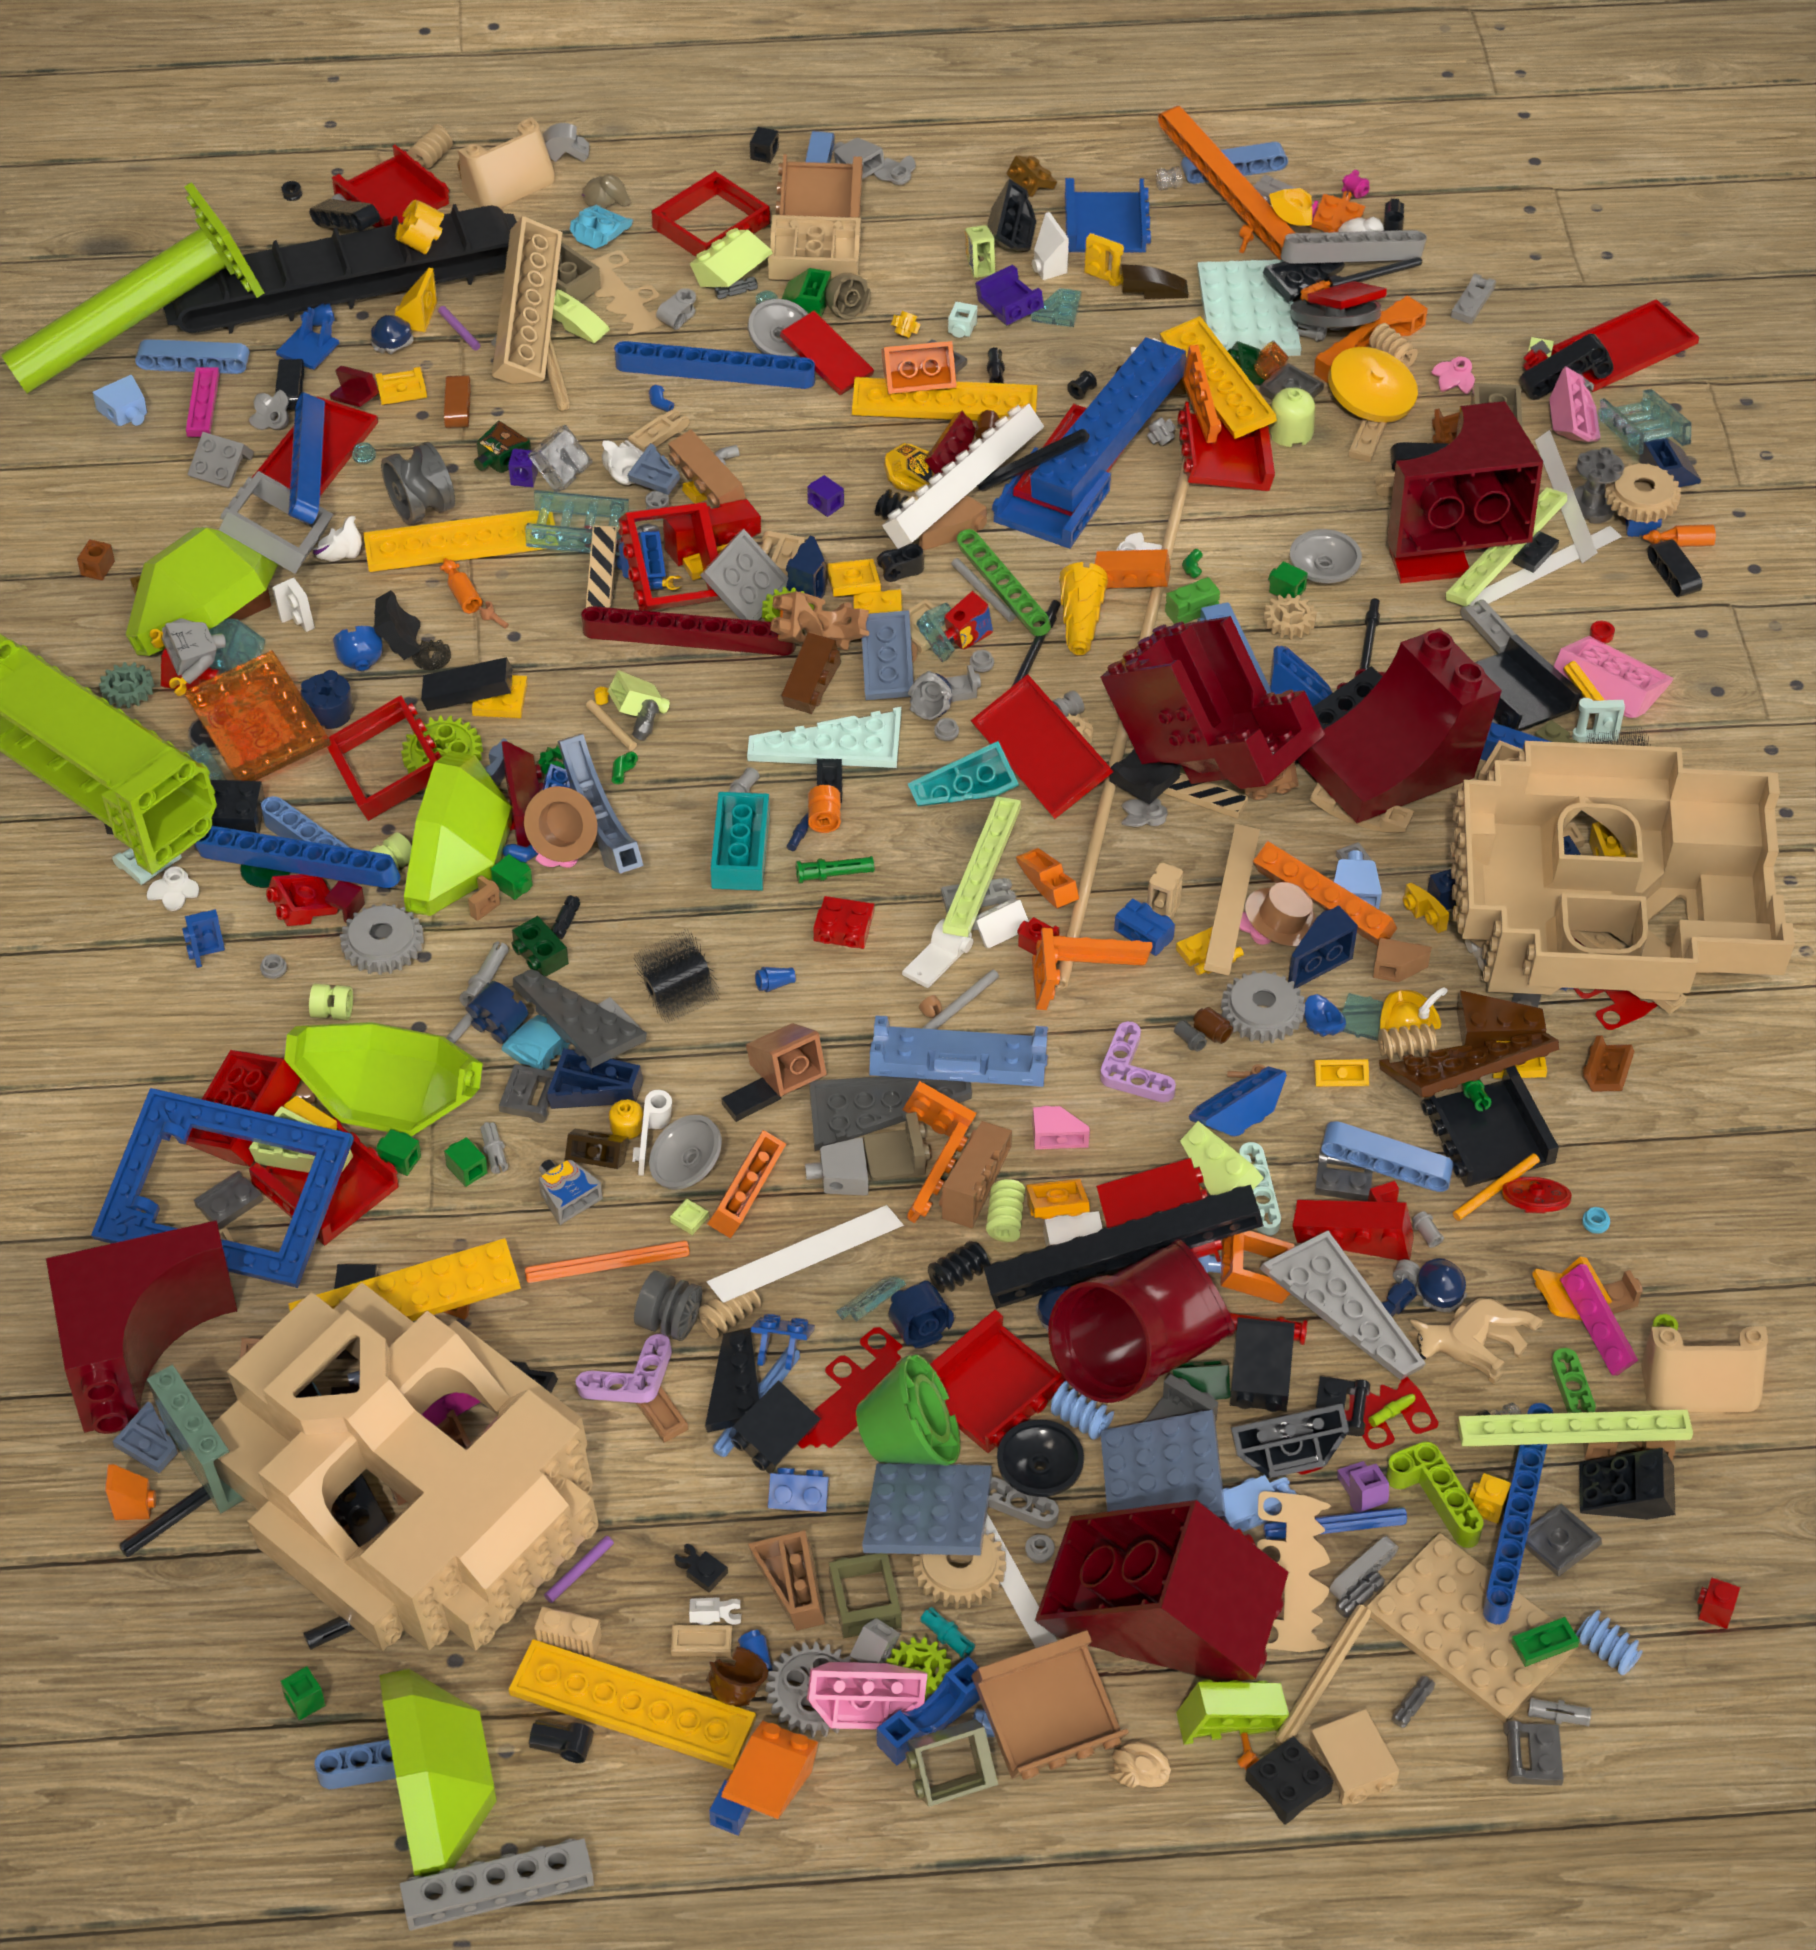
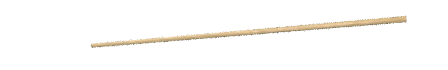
(1119, 744)

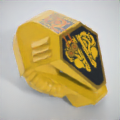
(904, 462)

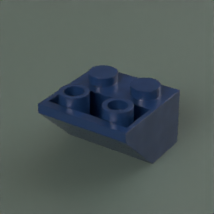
(1670, 458)
(807, 569)

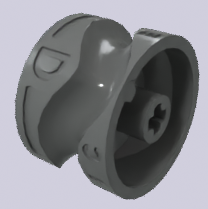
(418, 483)

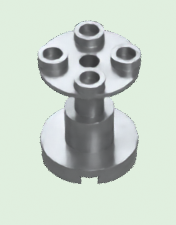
(1599, 468)

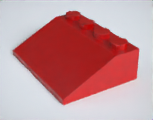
(247, 1083)

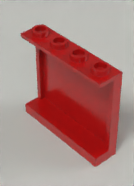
(393, 187)
(1229, 461)
(359, 1188)
(1153, 1192)
(994, 1381)

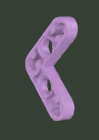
(1122, 1067)
(596, 1384)

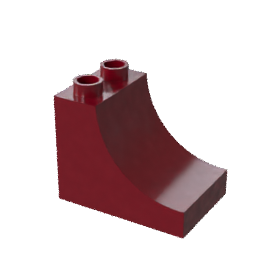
(1471, 491)
(1410, 733)
(126, 1306)

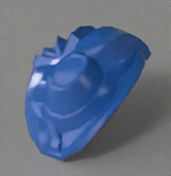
(1323, 1016)

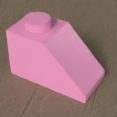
(1058, 1129)

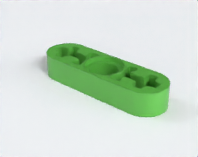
(1575, 1374)

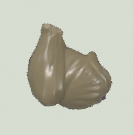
(605, 192)

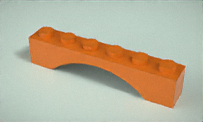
(1403, 316)
(1283, 867)

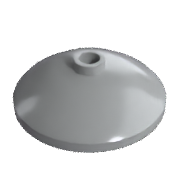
(769, 320)
(1326, 555)
(685, 1152)

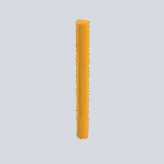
(1495, 1187)

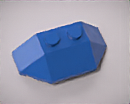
(1292, 673)
(1241, 1103)

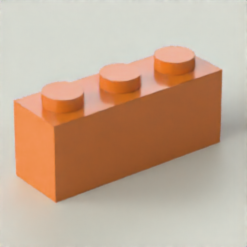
(1135, 568)

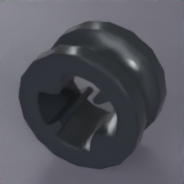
(294, 187)

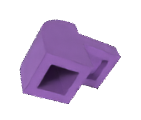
(1364, 1485)

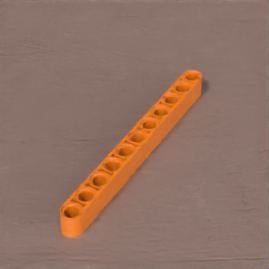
(1225, 178)

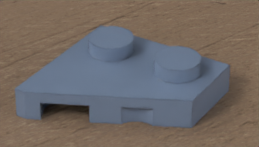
(654, 471)
(147, 1440)

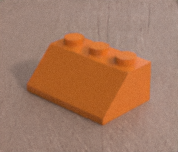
(919, 367)

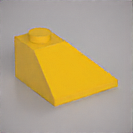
(419, 302)

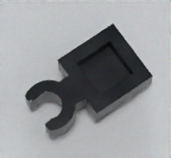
(702, 1570)

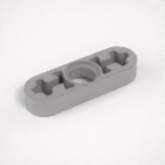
(1024, 1513)
(1369, 1562)

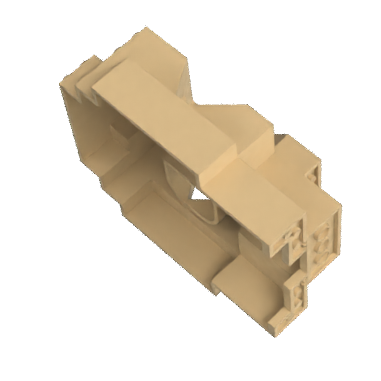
(1682, 837)
(479, 1518)

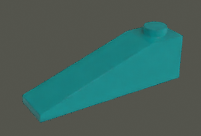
(971, 777)

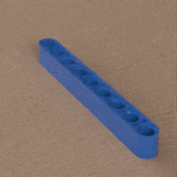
(715, 364)
(306, 458)
(299, 857)
(1515, 1528)

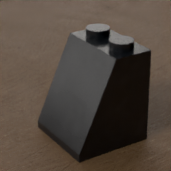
(1262, 1364)

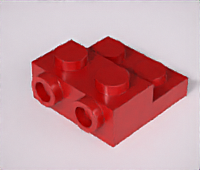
(299, 898)
(843, 922)

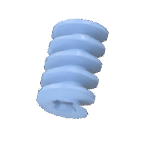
(1080, 1412)
(1609, 1643)

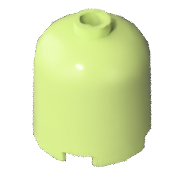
(1294, 417)

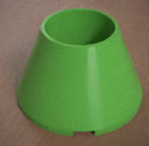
(908, 1417)

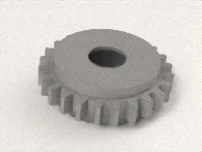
(401, 942)
(1283, 1003)

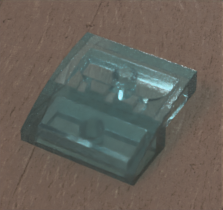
(871, 1298)

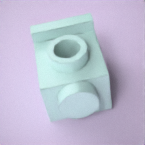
(961, 325)

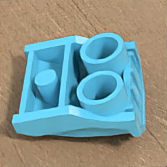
(598, 226)
(535, 1043)

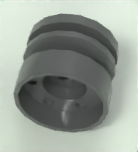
(668, 1305)

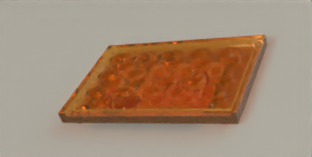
(257, 718)

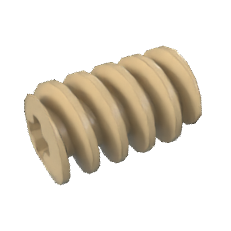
(431, 146)
(1389, 341)
(1407, 1040)
(717, 1314)

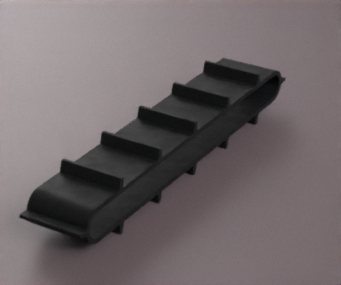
(345, 270)

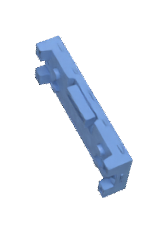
(958, 1055)

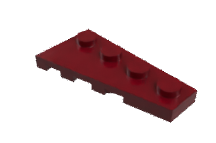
(952, 442)

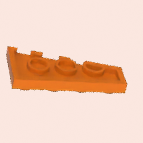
(1200, 395)

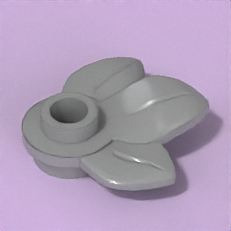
(897, 172)
(268, 409)
(1143, 813)

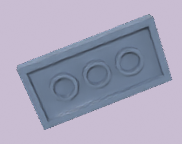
(887, 655)

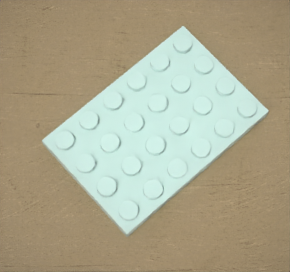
(1246, 306)

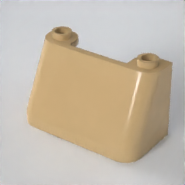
(508, 169)
(1704, 1375)

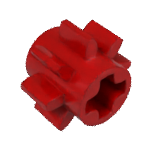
(1533, 358)

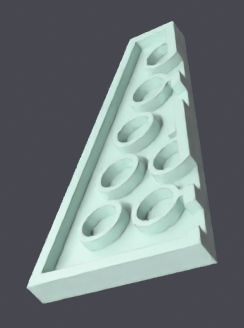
(855, 740)

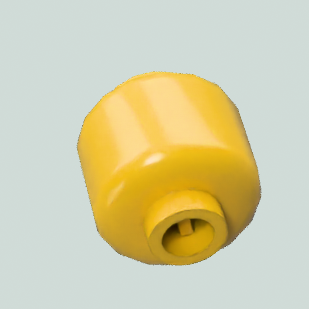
(626, 1118)

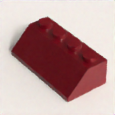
(522, 785)

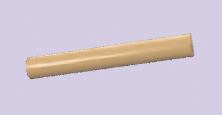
(611, 725)

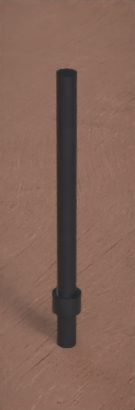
(1371, 620)
(1037, 643)

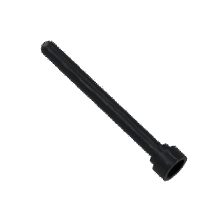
(1373, 273)

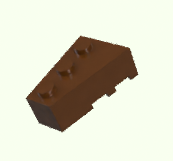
(811, 673)
(1491, 1018)

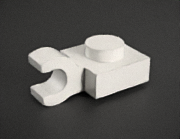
(710, 1610)

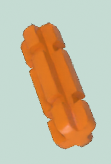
(1313, 288)

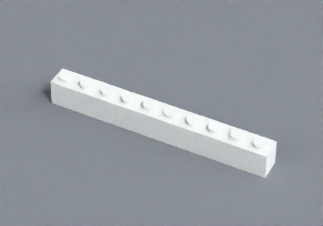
(962, 476)

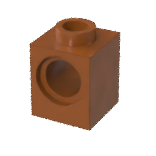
(95, 559)

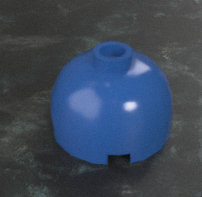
(358, 648)

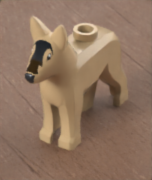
(1468, 1332)

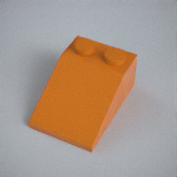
(771, 1769)

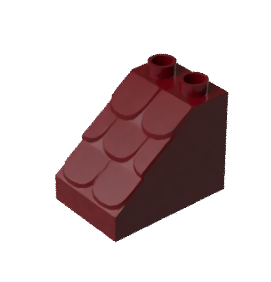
(1166, 1590)

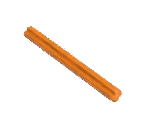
(606, 1261)

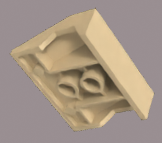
(813, 243)

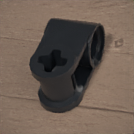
(903, 562)

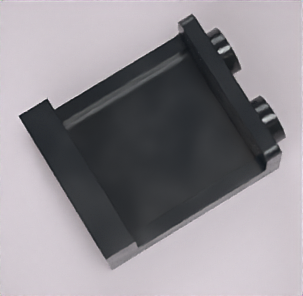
(773, 1427)

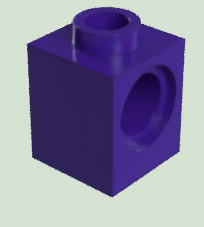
(522, 469)
(825, 495)

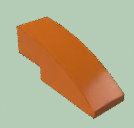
(1048, 877)

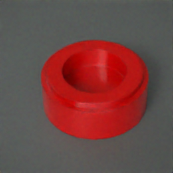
(1602, 631)

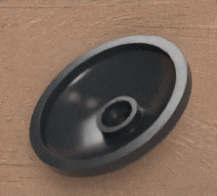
(1045, 1446)

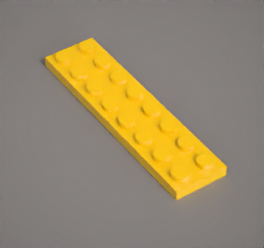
(1233, 394)
(872, 399)
(449, 540)
(440, 1282)
(633, 1704)

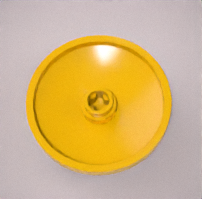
(1372, 384)

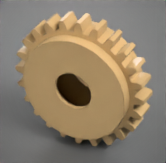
(1643, 493)
(965, 1583)

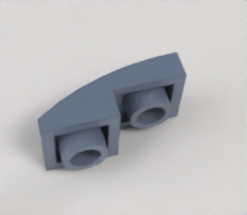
(496, 767)

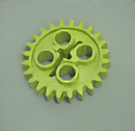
(447, 737)

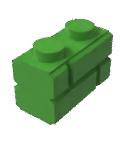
(1186, 602)

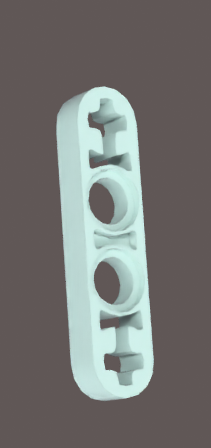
(1264, 1188)

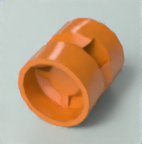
(824, 808)

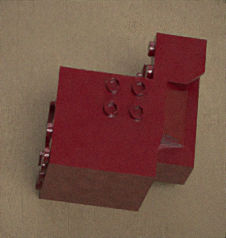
(1200, 704)

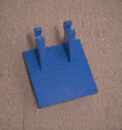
(308, 344)
(770, 1323)

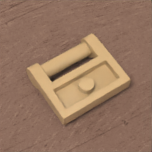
(786, 547)

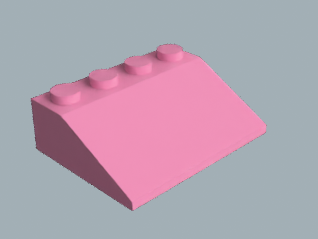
(1615, 674)

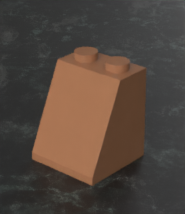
(788, 1058)

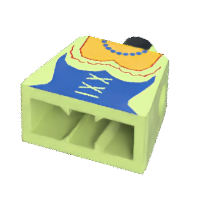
(980, 242)

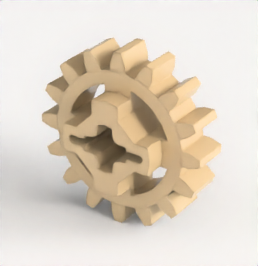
(1290, 616)

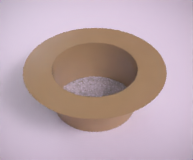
(560, 824)
(1281, 913)

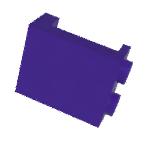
(1008, 296)

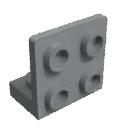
(218, 459)

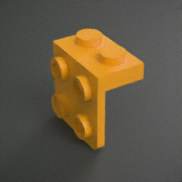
(1555, 1293)

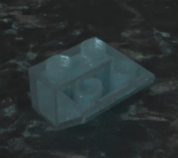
(240, 647)

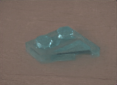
(1059, 308)

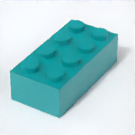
(740, 841)

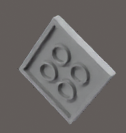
(744, 576)

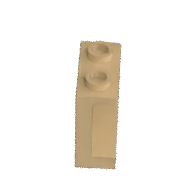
(1355, 1757)

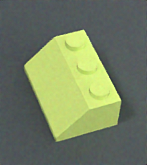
(729, 259)

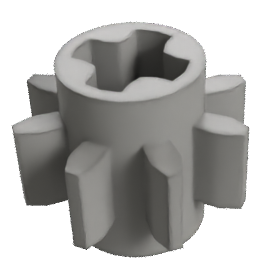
(1161, 431)

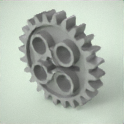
(790, 1699)

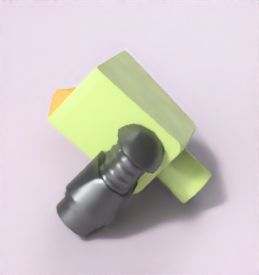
(634, 698)

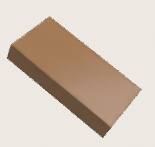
(664, 1416)

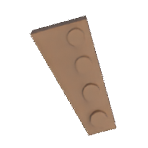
(975, 1174)

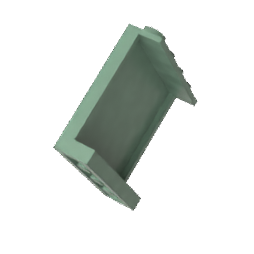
(192, 1434)

